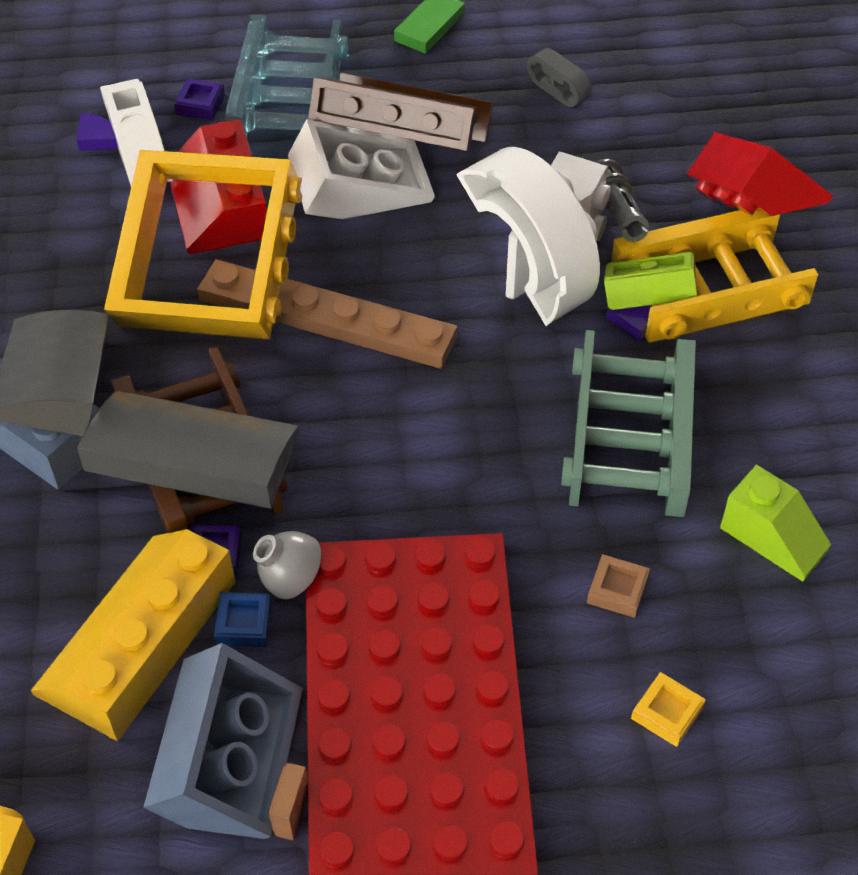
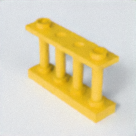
(720, 239)

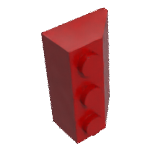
(753, 178)
(215, 212)

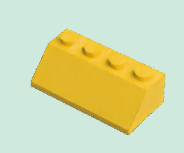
(138, 632)

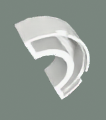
(547, 222)

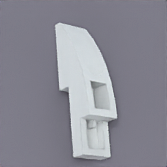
(131, 122)

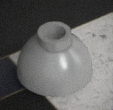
(287, 562)

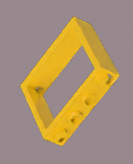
(139, 230)

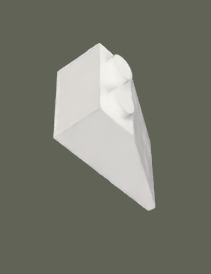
(357, 171)
(592, 193)

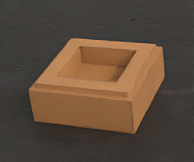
(618, 586)
(289, 801)

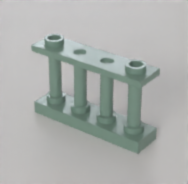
(671, 443)

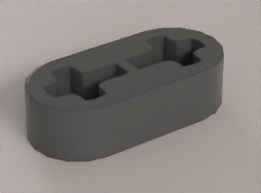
(559, 77)

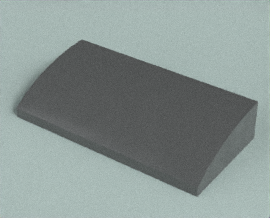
(52, 370)
(188, 448)

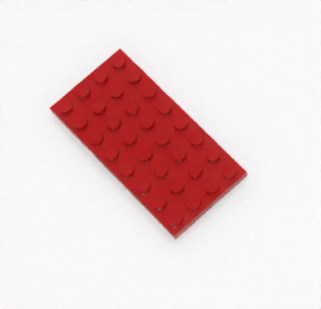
(415, 711)

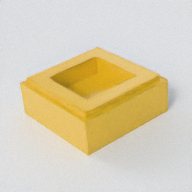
(668, 709)

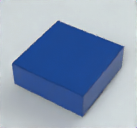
(243, 619)

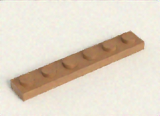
(337, 315)

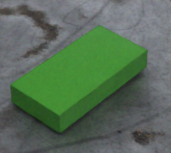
(428, 23)

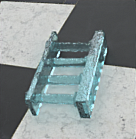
(254, 66)

